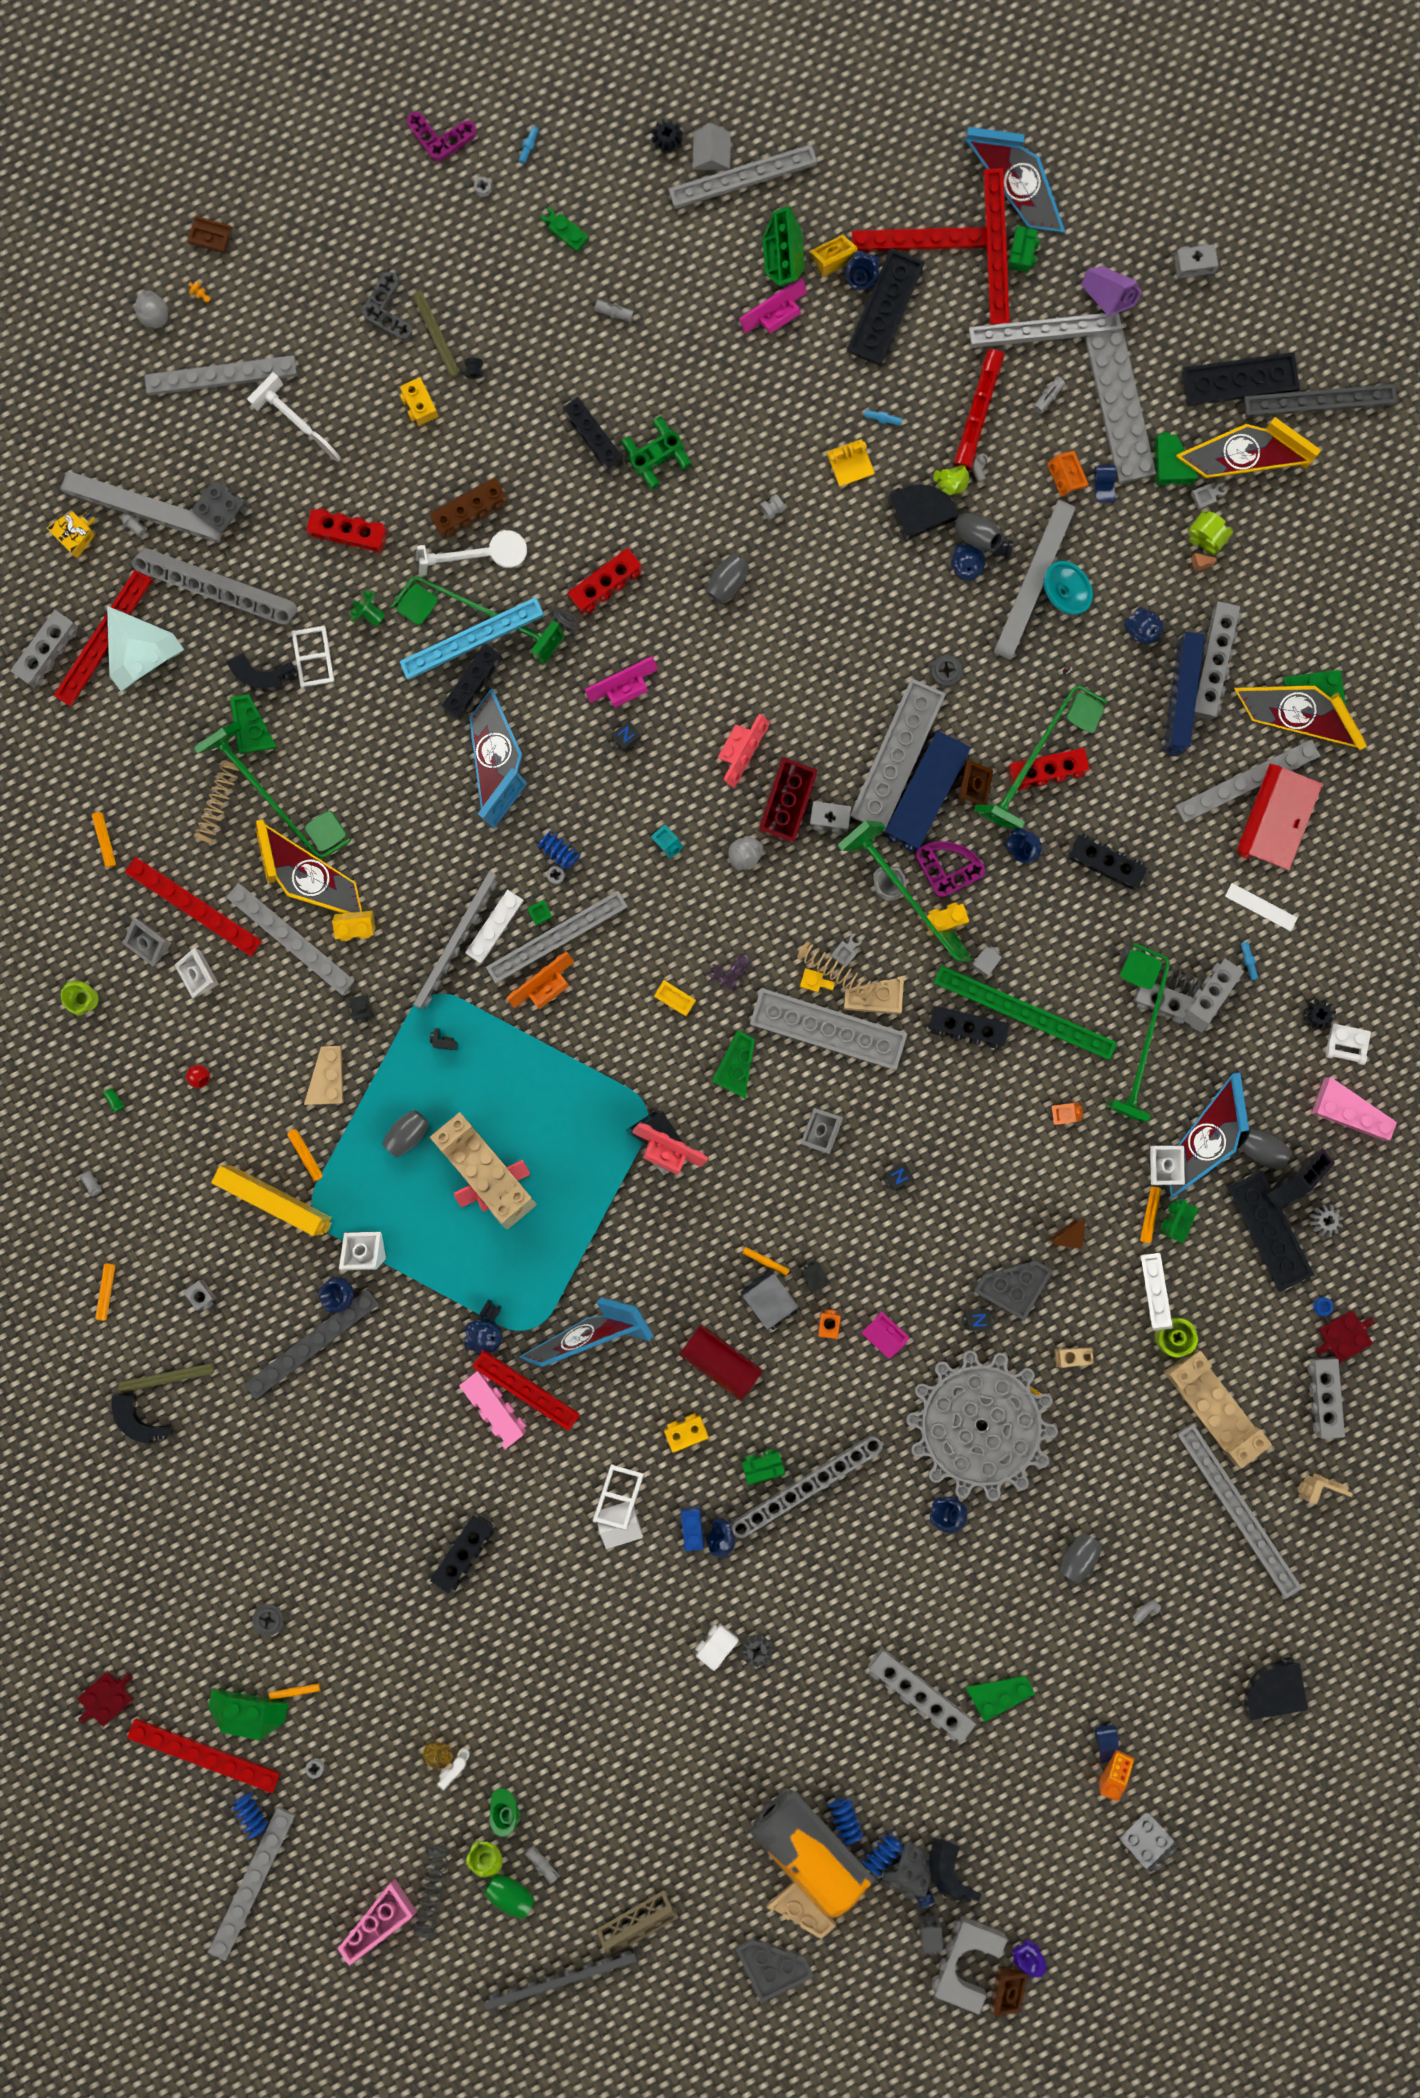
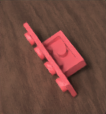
(740, 748)
(666, 1151)
(468, 1195)

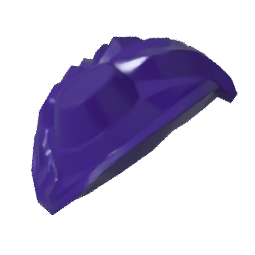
(1029, 1959)

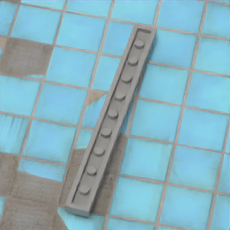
(1239, 1510)

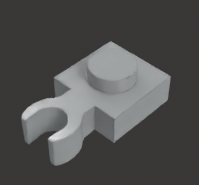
(1207, 496)
(845, 952)

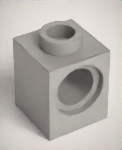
(987, 961)
(192, 1291)

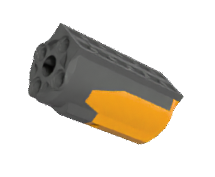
(810, 1854)

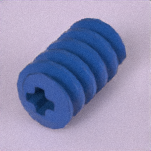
(558, 851)
(249, 1815)
(847, 1820)
(883, 1855)

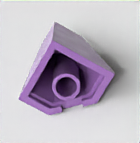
(1111, 289)

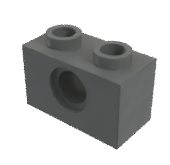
(930, 1934)

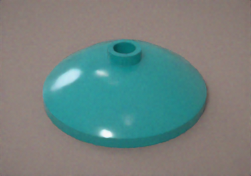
(1068, 587)

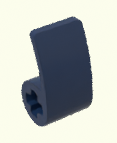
(1104, 483)
(1107, 1741)

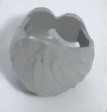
(151, 309)
(745, 853)
(885, 887)

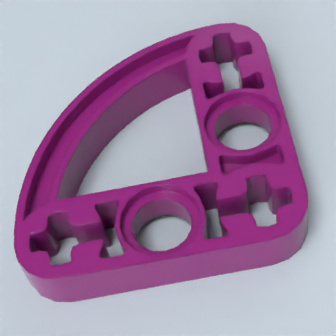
(942, 878)

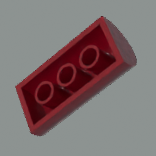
(787, 800)
(721, 1362)

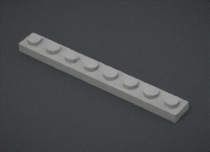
(742, 176)
(1044, 330)
(219, 375)
(1244, 782)
(556, 937)
(290, 939)
(452, 949)
(251, 1883)

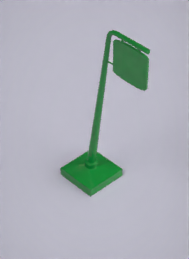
(419, 603)
(1084, 714)
(323, 830)
(862, 838)
(1141, 971)

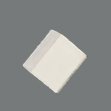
(196, 973)
(1167, 1165)
(362, 1251)
(614, 1536)

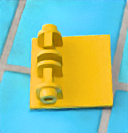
(850, 462)

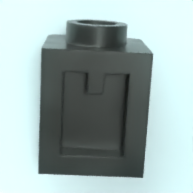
(361, 1008)
(446, 1042)

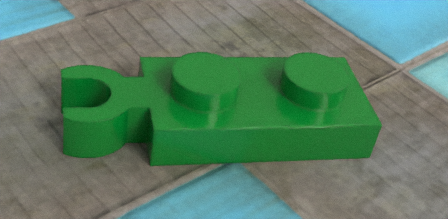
(565, 230)

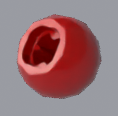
(197, 1076)

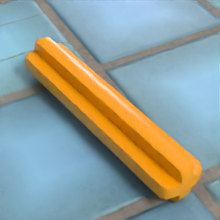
(103, 838)
(305, 1154)
(1150, 1215)
(105, 1292)

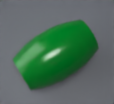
(509, 1896)

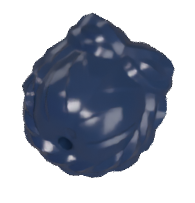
(862, 267)
(968, 557)
(1142, 624)
(1024, 846)
(336, 1294)
(480, 1334)
(948, 1514)
(721, 1539)

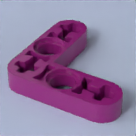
(437, 143)

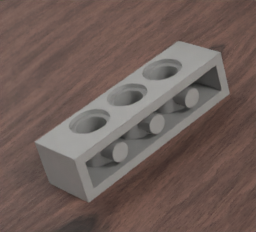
(44, 638)
(1213, 995)
(1143, 1001)
(1335, 1426)

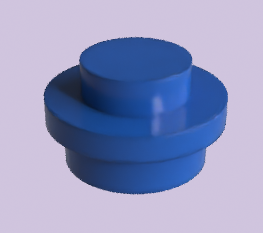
(1323, 1306)

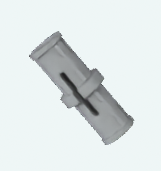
(614, 310)
(1041, 404)
(542, 1864)

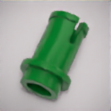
(113, 1100)

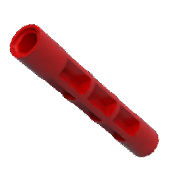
(982, 399)

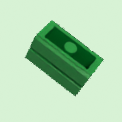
(1022, 249)
(763, 1466)

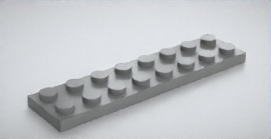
(1120, 407)
(898, 753)
(828, 1029)

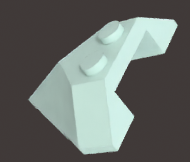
(136, 647)

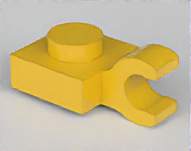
(813, 981)

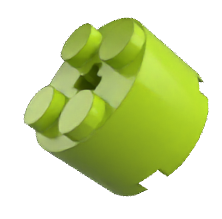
(1209, 532)
(1187, 1338)

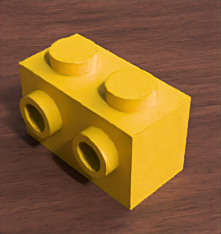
(419, 402)
(948, 919)
(353, 925)
(686, 1433)

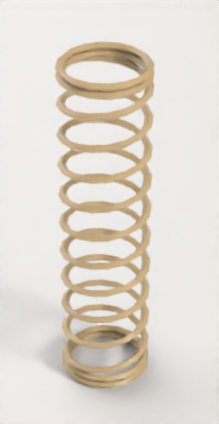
(226, 764)
(804, 952)

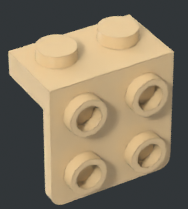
(1312, 1487)

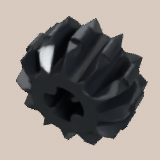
(667, 129)
(1319, 1007)

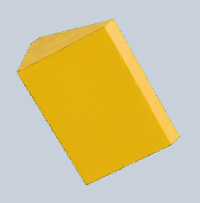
(833, 255)

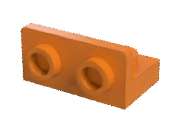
(1067, 473)

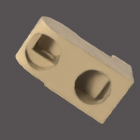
(1073, 1357)

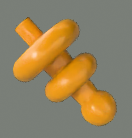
(195, 288)

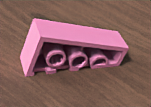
(1348, 1109)
(493, 1408)
(383, 1918)

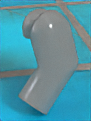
(977, 467)
(1141, 1614)

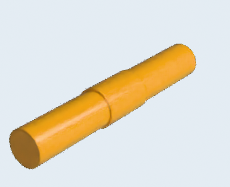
(765, 1261)
(295, 1691)

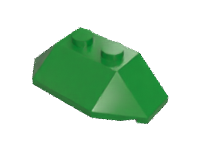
(783, 247)
(246, 1714)

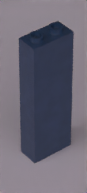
(1183, 693)
(926, 791)

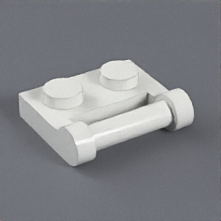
(1350, 1038)
(453, 1769)

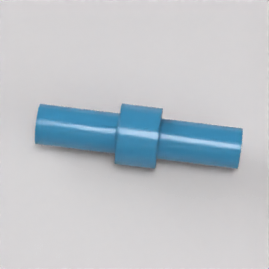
(528, 145)
(883, 417)
(1249, 961)

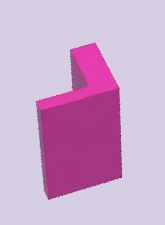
(885, 1335)

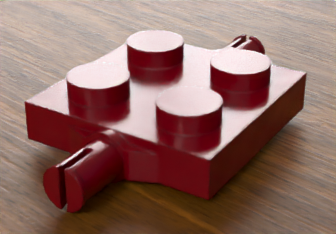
(1345, 1336)
(105, 1698)

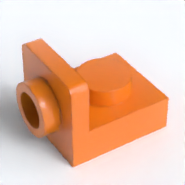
(1067, 1113)

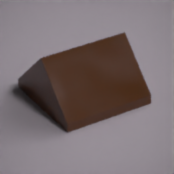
(975, 784)
(1070, 1235)
(1007, 1991)

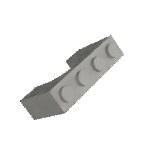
(967, 1936)

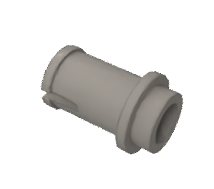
(130, 522)
(91, 1184)

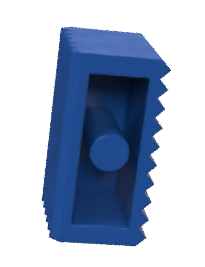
(692, 1529)

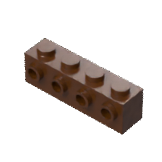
(469, 508)

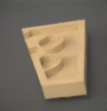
(885, 998)
(327, 1078)
(799, 1908)

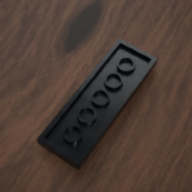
(885, 307)
(1240, 378)
(1270, 1232)

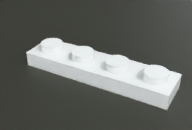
(494, 926)
(1156, 1291)

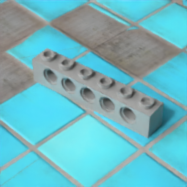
(1231, 615)
(885, 1660)

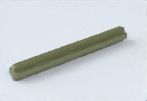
(436, 334)
(166, 1378)

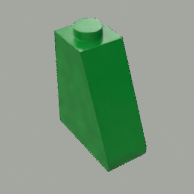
(1168, 467)

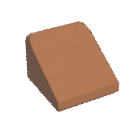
(1202, 561)

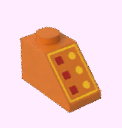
(1116, 1776)

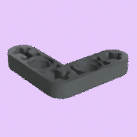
(379, 309)

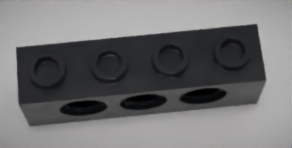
(593, 435)
(472, 682)
(1078, 855)
(998, 1028)
(442, 1577)

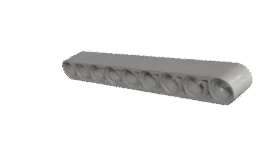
(138, 505)
(1034, 579)
(214, 586)
(801, 1495)

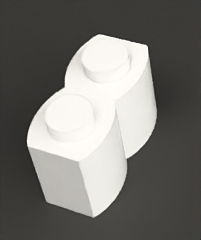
(716, 1647)

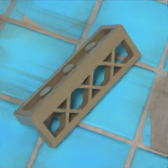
(641, 1929)

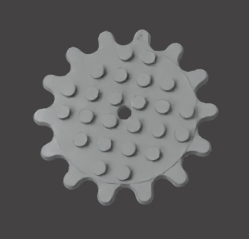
(975, 1455)

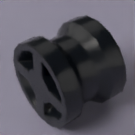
(473, 368)
(1005, 549)
(490, 1311)

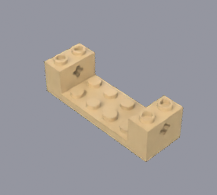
(483, 1170)
(1217, 1409)

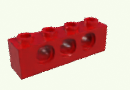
(320, 517)
(593, 583)
(1076, 758)

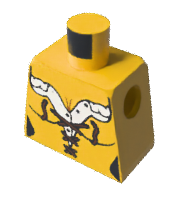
(73, 531)

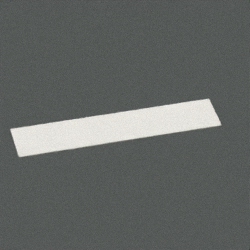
(1261, 907)

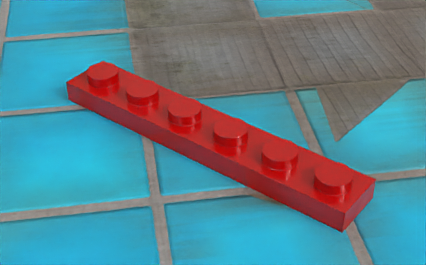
(526, 1390)

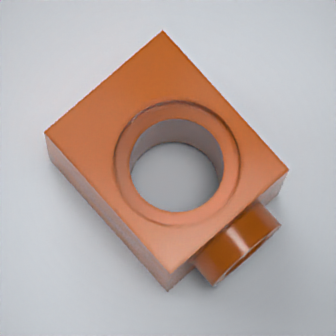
(829, 1333)

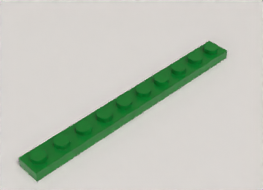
(1025, 1013)

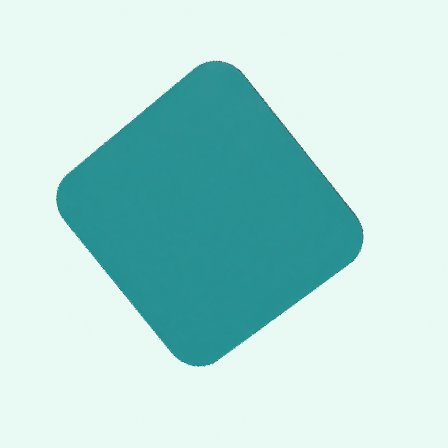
(526, 1107)

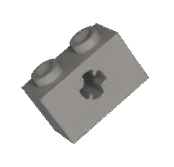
(1190, 267)
(839, 813)

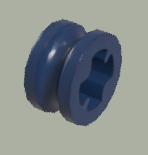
(925, 1901)

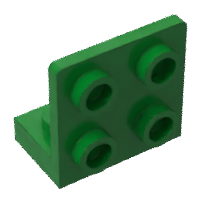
(1179, 1220)

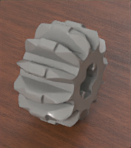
(1331, 1215)

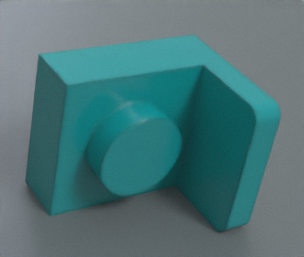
(667, 841)

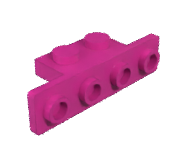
(775, 310)
(623, 685)

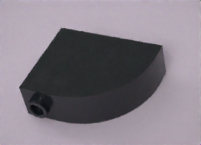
(921, 509)
(1300, 1179)
(1275, 1690)

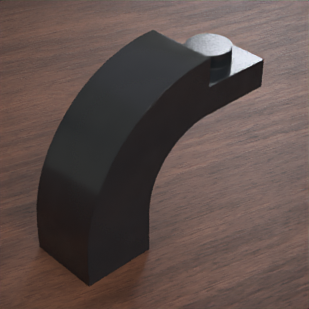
(258, 680)
(131, 1425)
(943, 1872)

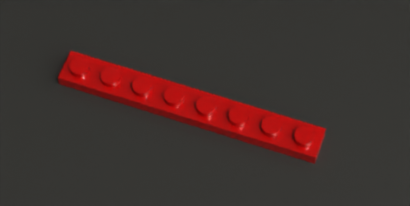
(919, 239)
(996, 246)
(98, 643)
(193, 906)
(203, 1755)

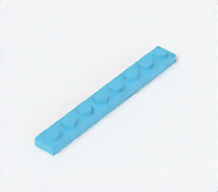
(472, 638)

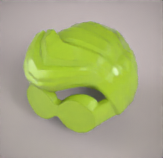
(952, 480)
(78, 997)
(484, 1860)

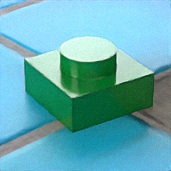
(539, 912)

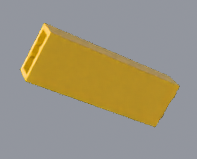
(272, 1200)

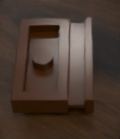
(209, 234)

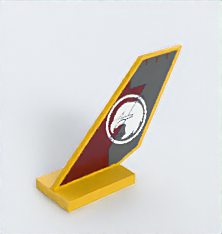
(1250, 450)
(1302, 711)
(303, 874)

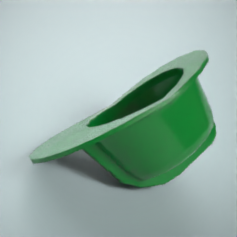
(503, 1812)

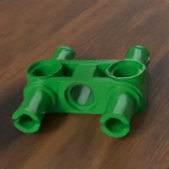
(656, 452)

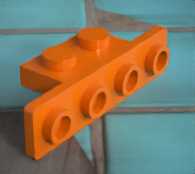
(544, 985)

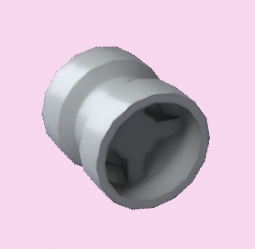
(772, 507)

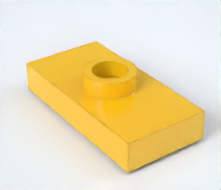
(674, 998)

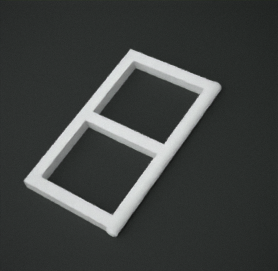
(314, 656)
(618, 1497)

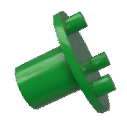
(367, 609)

